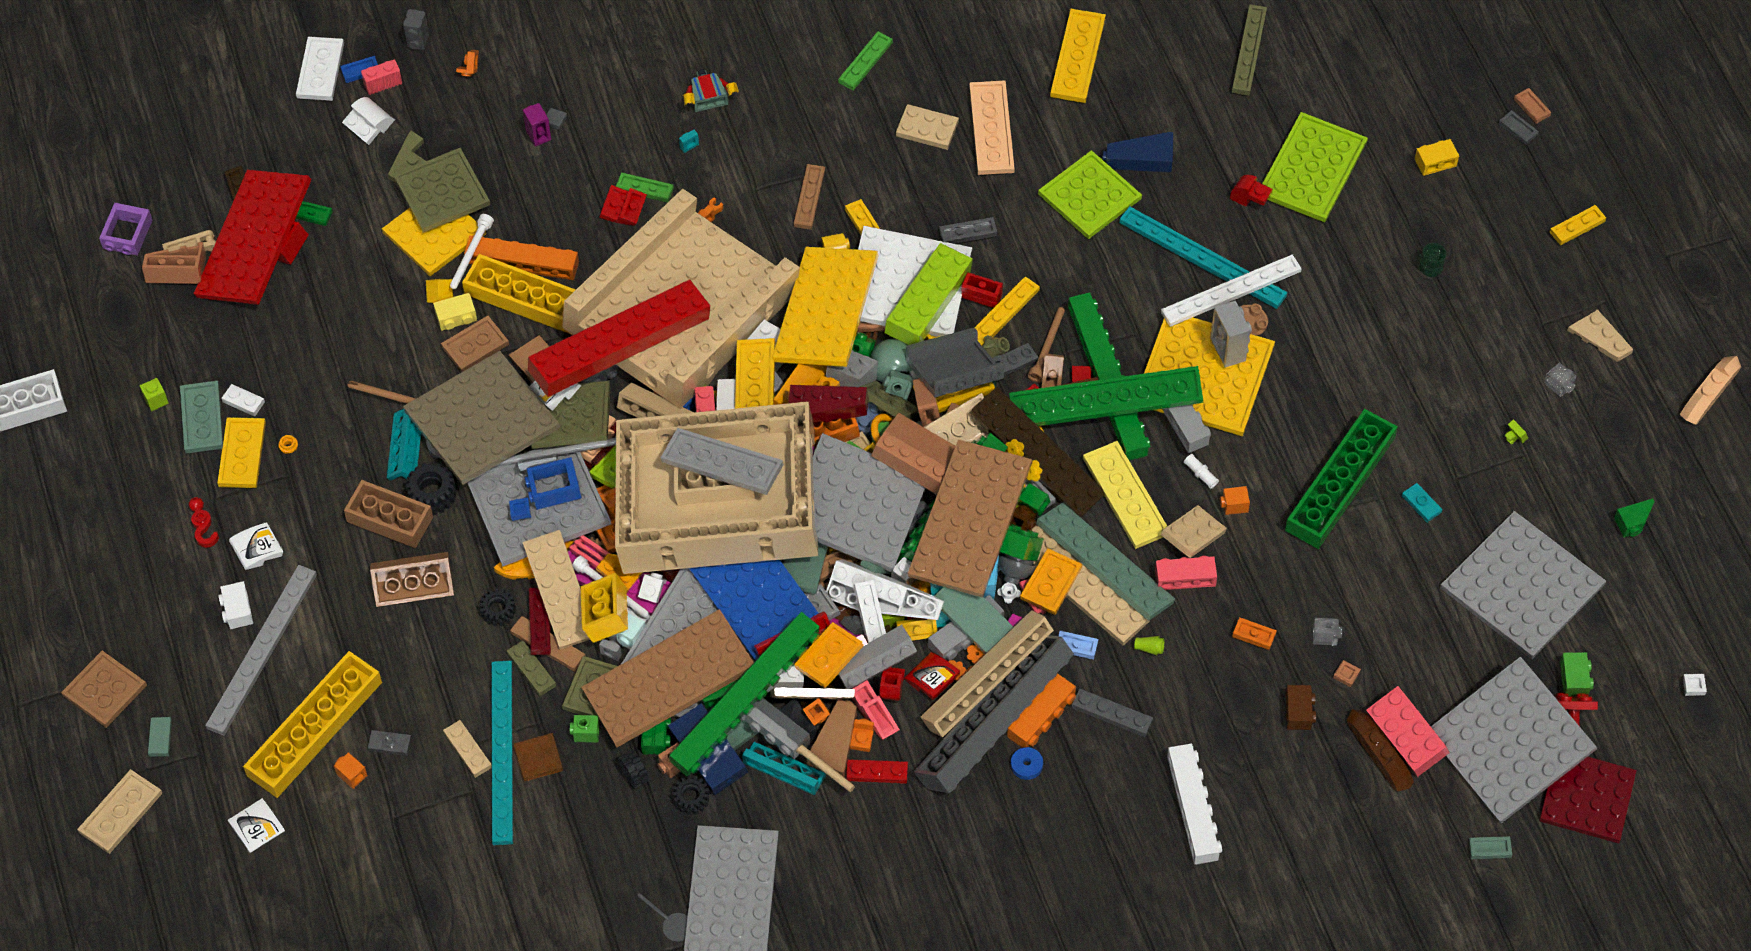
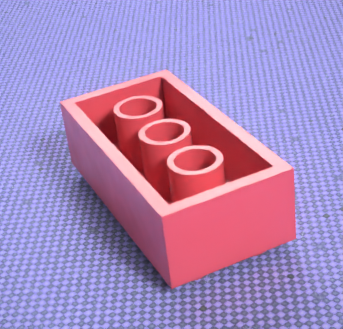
(1408, 731)

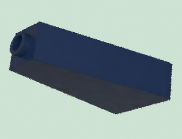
(1141, 153)

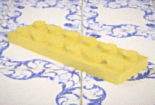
(1125, 494)

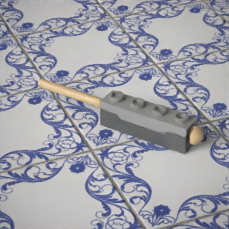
(788, 736)

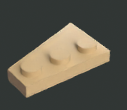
(1603, 335)

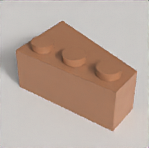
(175, 266)

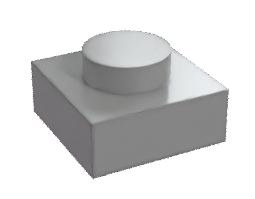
(610, 649)

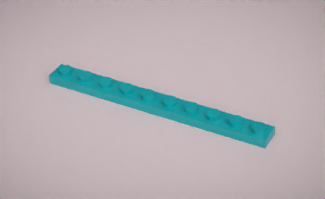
(1196, 253)
(502, 753)

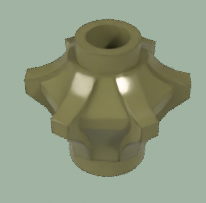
(996, 346)

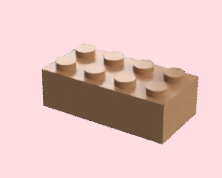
(388, 513)

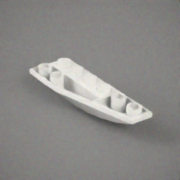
(893, 595)

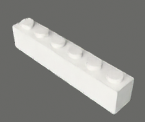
(1193, 804)

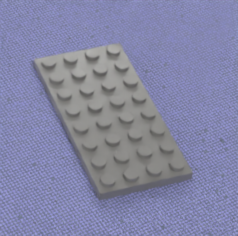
(731, 889)

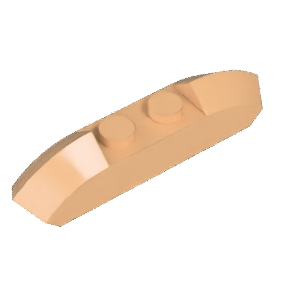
(1711, 389)

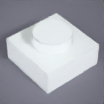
(1694, 684)

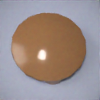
(1256, 318)

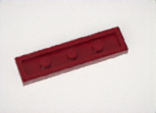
(539, 624)

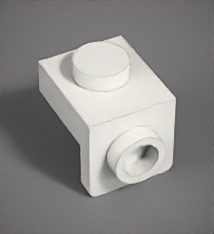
(652, 587)

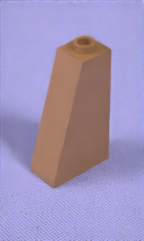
(835, 737)

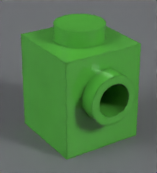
(585, 728)

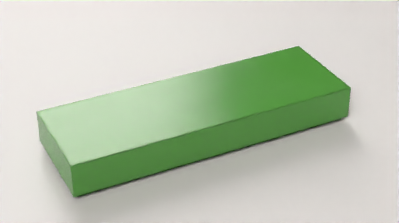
(654, 189)

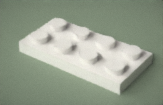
(320, 68)

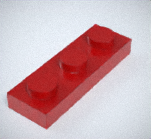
(877, 771)

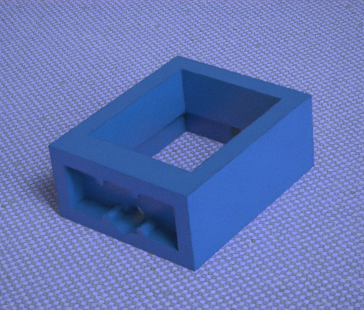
(554, 496)

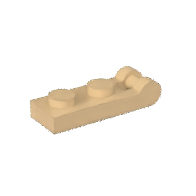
(192, 240)

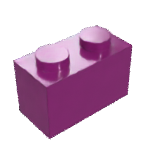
(537, 124)

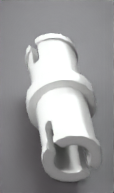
(1201, 471)

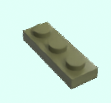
(531, 668)

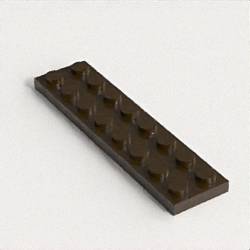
(1059, 471)

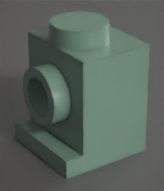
(897, 378)

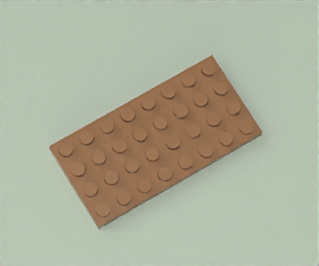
(970, 518)
(668, 678)

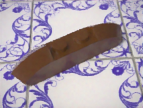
(1380, 750)

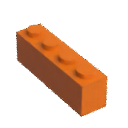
(1042, 712)

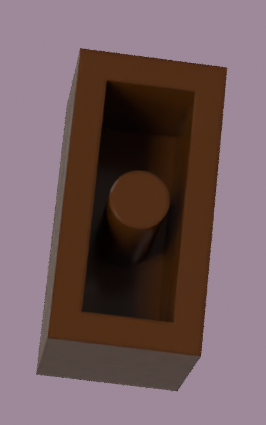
(1299, 707)

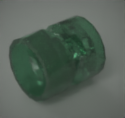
(1432, 259)

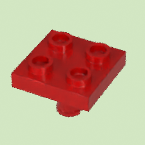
(1575, 704)

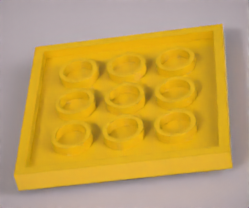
(434, 247)

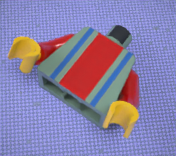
(708, 91)

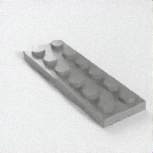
(722, 461)

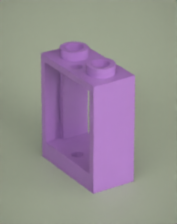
(129, 214)

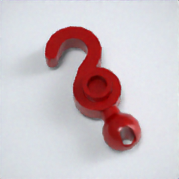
(201, 521)

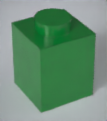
(1034, 498)

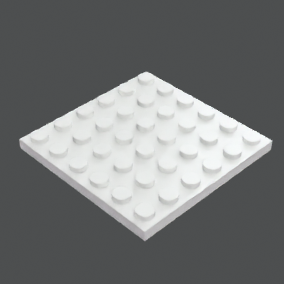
(897, 266)

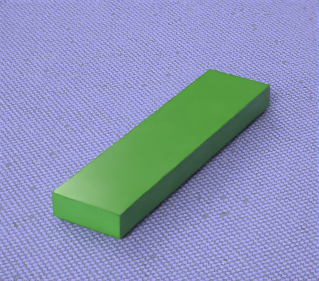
(865, 61)

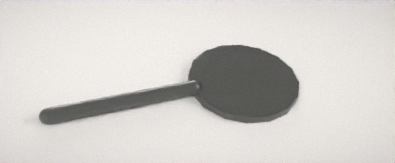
(674, 925)

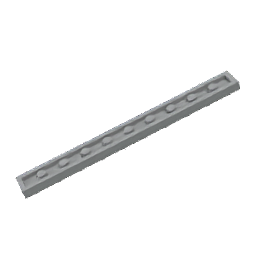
(261, 650)

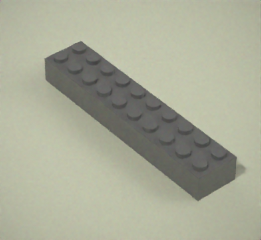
(992, 716)

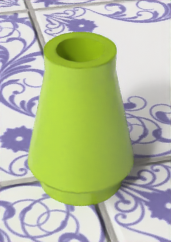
(1152, 645)

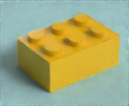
(604, 607)

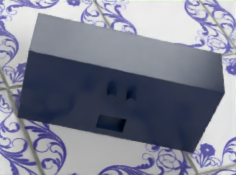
(723, 765)

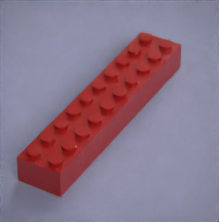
(618, 338)

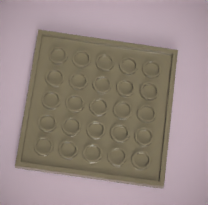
(481, 417)

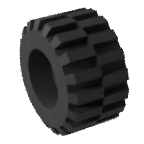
(432, 475)

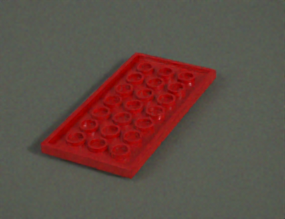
(252, 237)

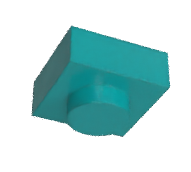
(688, 141)

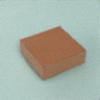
(1347, 673)

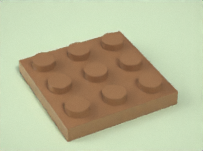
(104, 689)

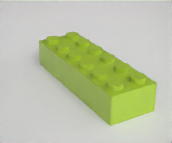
(928, 295)

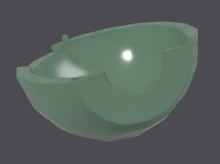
(890, 356)

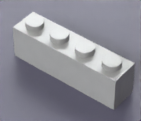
(1188, 426)
(951, 639)

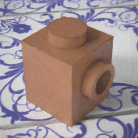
(664, 764)

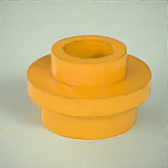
(285, 440)

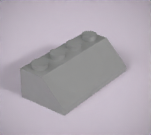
(877, 657)

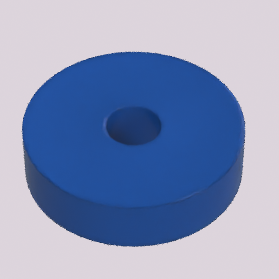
(1029, 755)

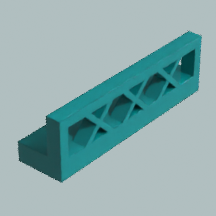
(408, 443)
(783, 771)

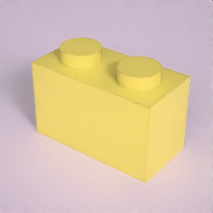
(455, 311)

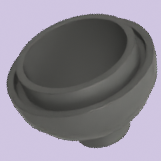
(1015, 568)

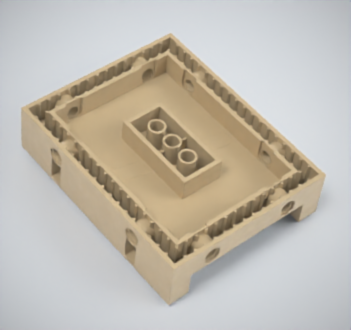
(663, 254)
(691, 520)

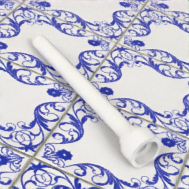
(484, 223)
(582, 565)

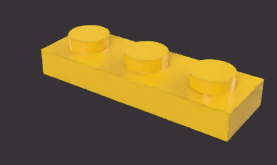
(1577, 225)

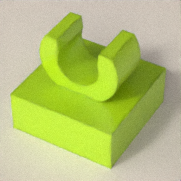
(1515, 433)

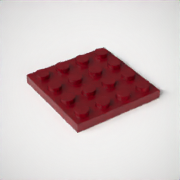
(1590, 799)

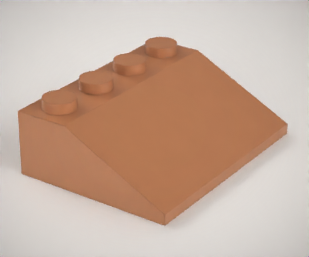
(914, 452)

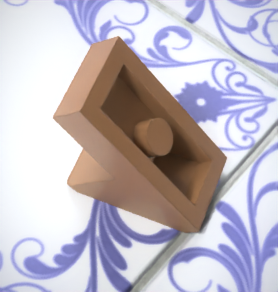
(1052, 370)

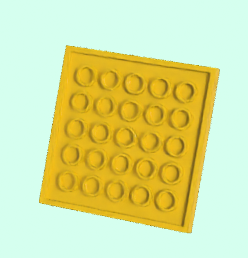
(1226, 391)

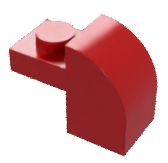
(1249, 189)
(892, 684)

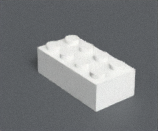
(30, 400)

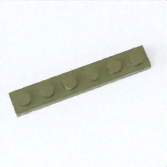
(1249, 50)

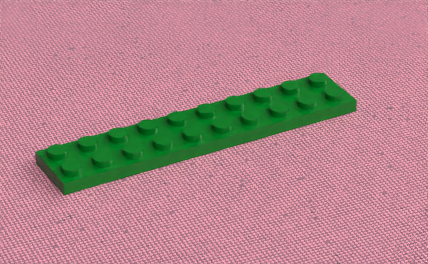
(1110, 396)

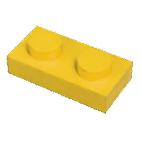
(919, 628)

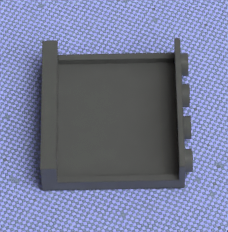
(953, 362)

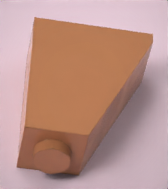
(926, 403)

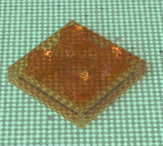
(538, 757)

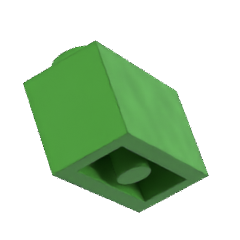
(1575, 673)

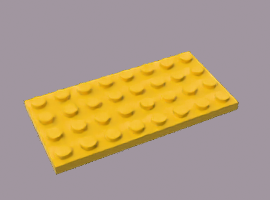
(825, 306)

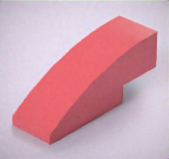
(874, 710)

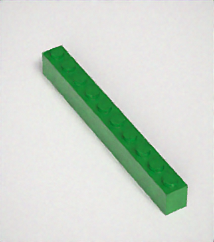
(1105, 366)
(744, 694)

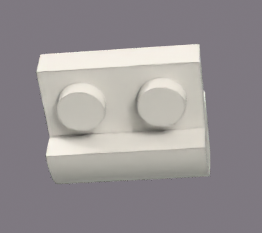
(367, 119)

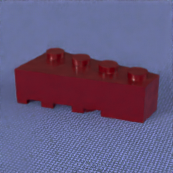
(831, 401)

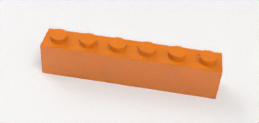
(529, 257)

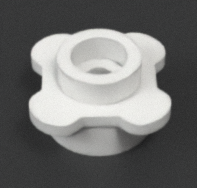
(1009, 587)

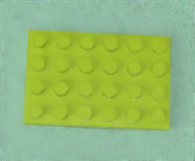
(1313, 166)

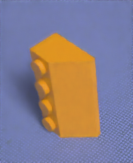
(802, 375)

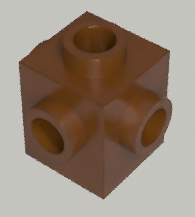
(1024, 517)

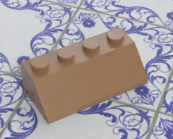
(412, 579)

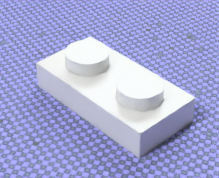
(243, 400)

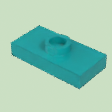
(1422, 502)

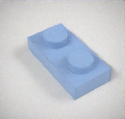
(1080, 645)

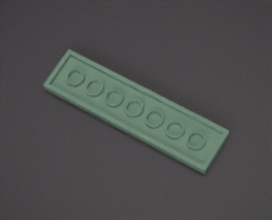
(1105, 561)

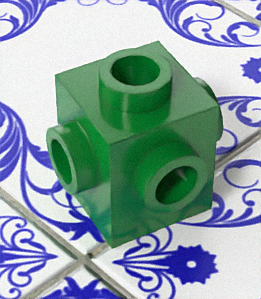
(863, 344)

